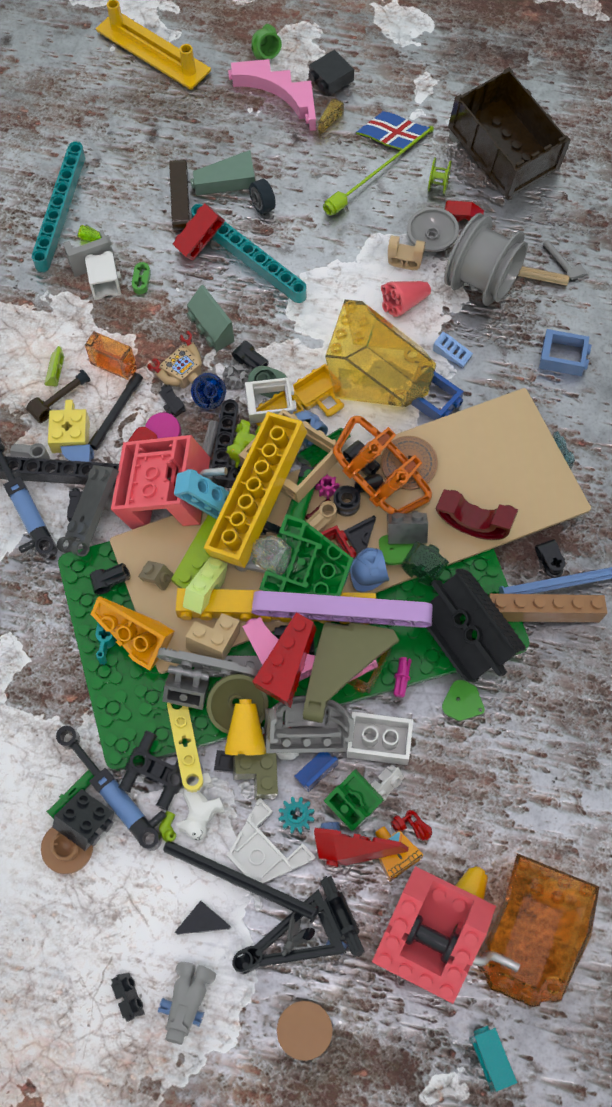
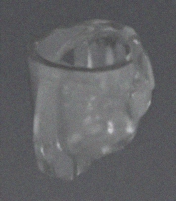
(271, 554)

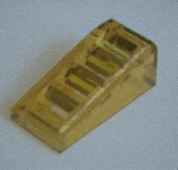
(331, 114)

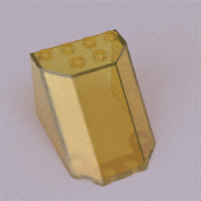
(375, 359)

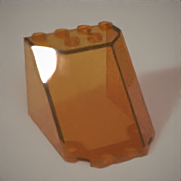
(541, 925)

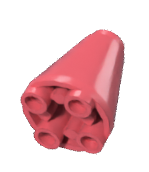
(403, 295)

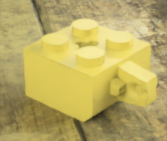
(68, 427)

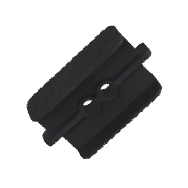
(495, 638)

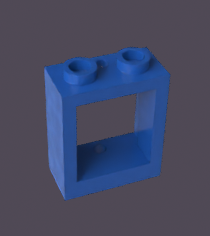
(432, 411)

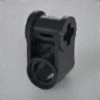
(550, 555)

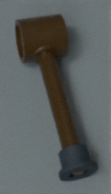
(40, 409)

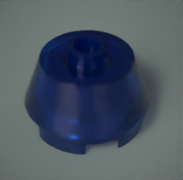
(208, 391)

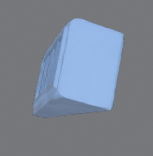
(448, 354)

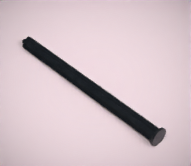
(242, 880)

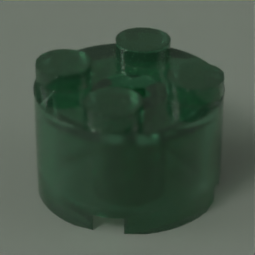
(424, 563)

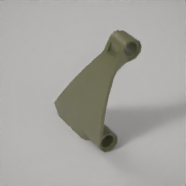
(339, 658)

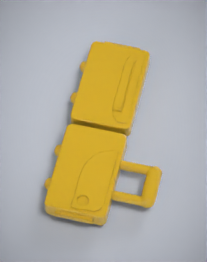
(307, 393)

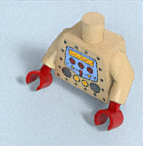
(181, 366)

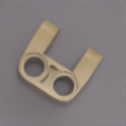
(405, 255)

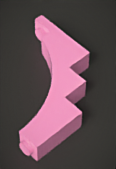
(259, 75)
(264, 642)

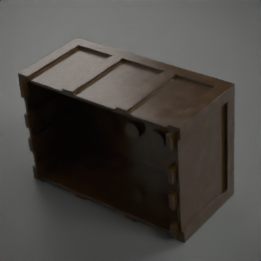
(508, 133)

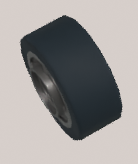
(262, 196)

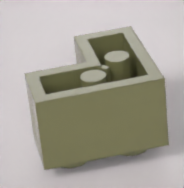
(261, 770)

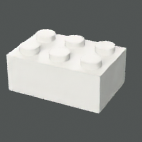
(381, 738)

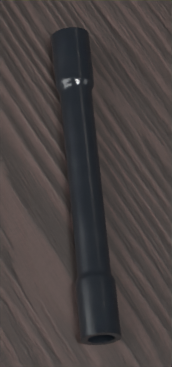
(101, 433)

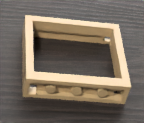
(295, 491)

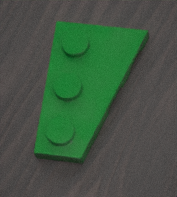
(314, 454)

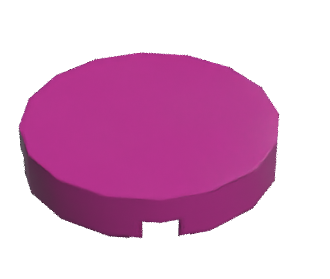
(164, 425)

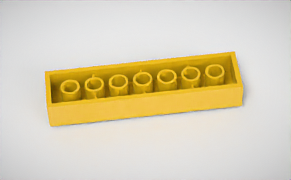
(255, 489)

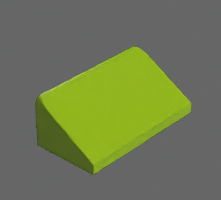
(54, 367)

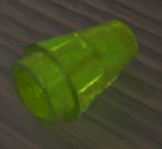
(88, 234)

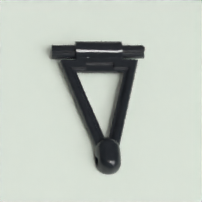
(336, 921)

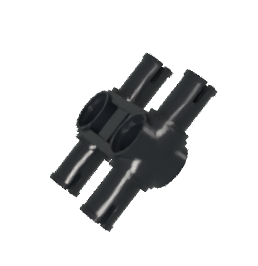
(153, 770)

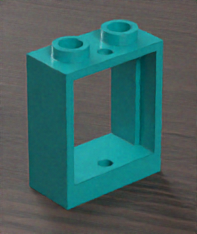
(493, 1059)

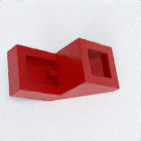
(462, 209)

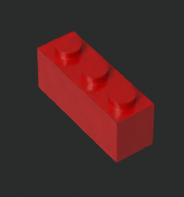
(198, 232)

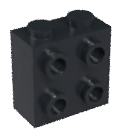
(331, 72)
(83, 820)

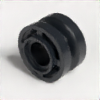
(350, 493)

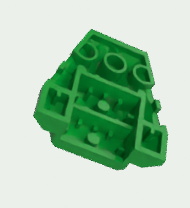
(314, 564)

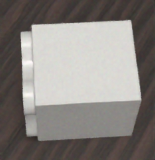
(103, 275)

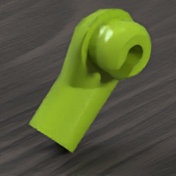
(166, 829)

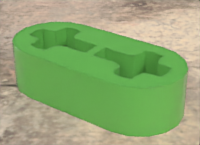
(145, 278)

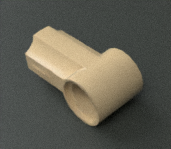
(319, 519)

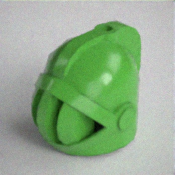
(266, 43)

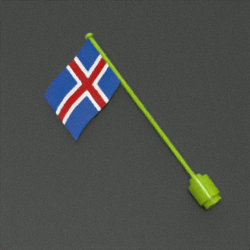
(390, 131)

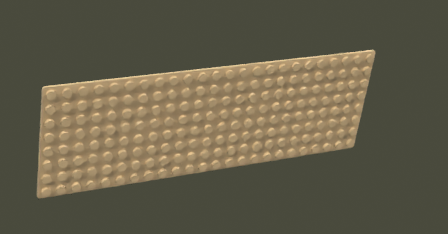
(484, 452)

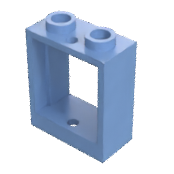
(563, 365)

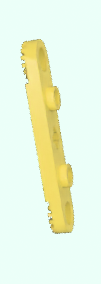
(187, 756)

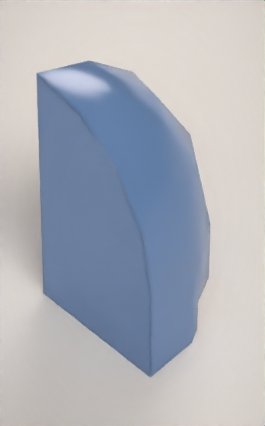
(78, 453)

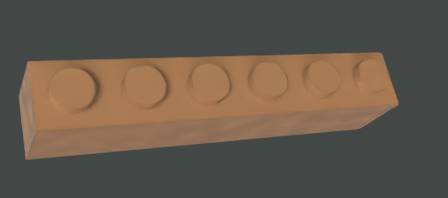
(550, 607)

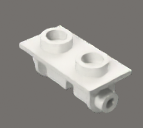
(391, 778)

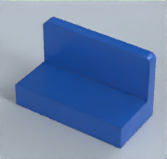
(316, 770)

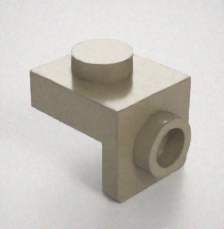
(157, 574)

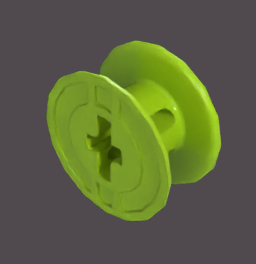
(439, 176)

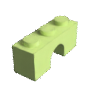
(200, 588)

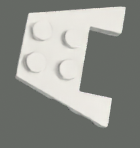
(257, 854)

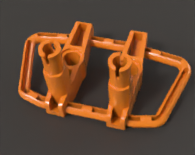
(368, 454)

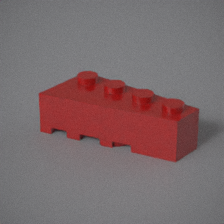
(286, 661)

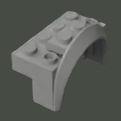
(327, 738)

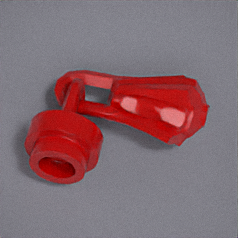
(420, 828)

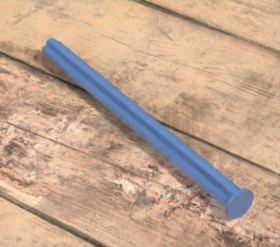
(559, 582)

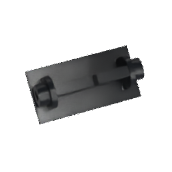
(124, 987)

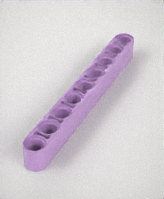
(343, 608)

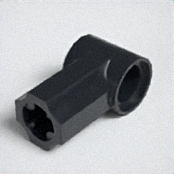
(246, 354)
(353, 450)
(103, 580)

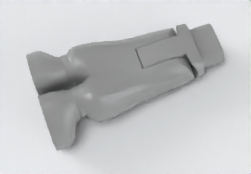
(186, 999)

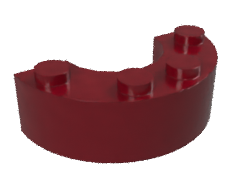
(474, 520)

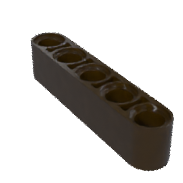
(179, 194)

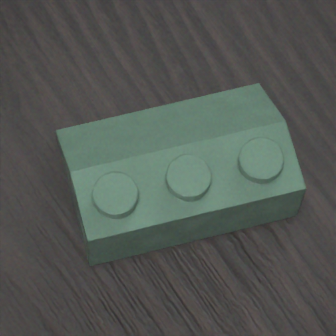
(210, 319)

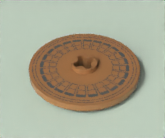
(409, 447)

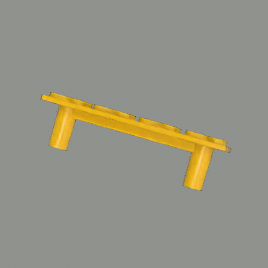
(153, 49)

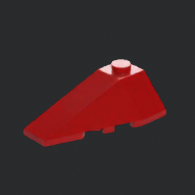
(344, 850)

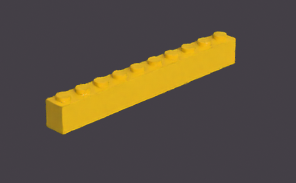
(239, 606)

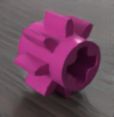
(327, 486)

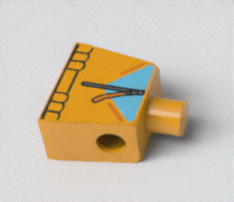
(397, 864)

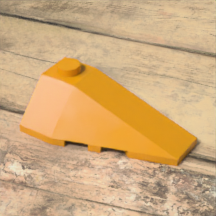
(134, 631)

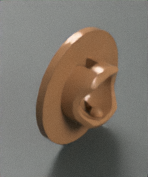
(62, 854)
(304, 1030)

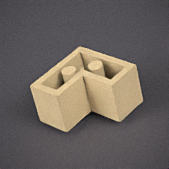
(213, 641)

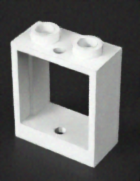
(268, 386)

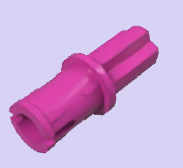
(402, 677)

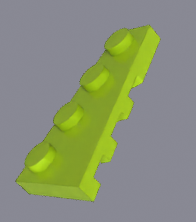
(195, 556)

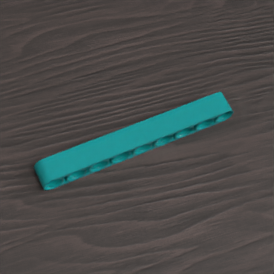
(58, 207)
(252, 255)

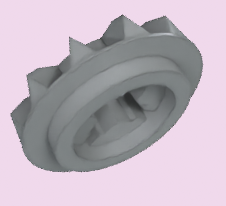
(231, 380)

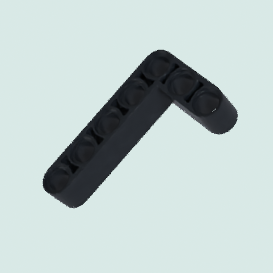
(226, 435)

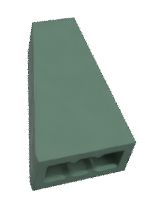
(224, 176)

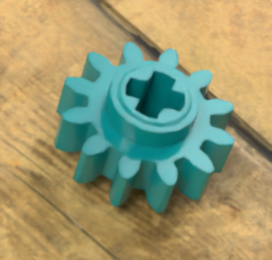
(291, 809)

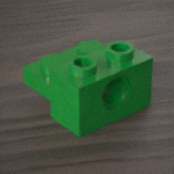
(354, 800)

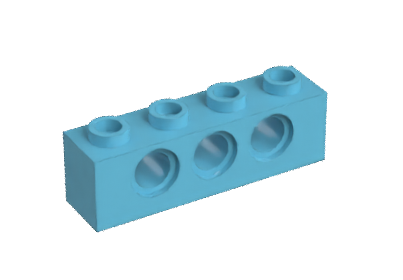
(200, 492)

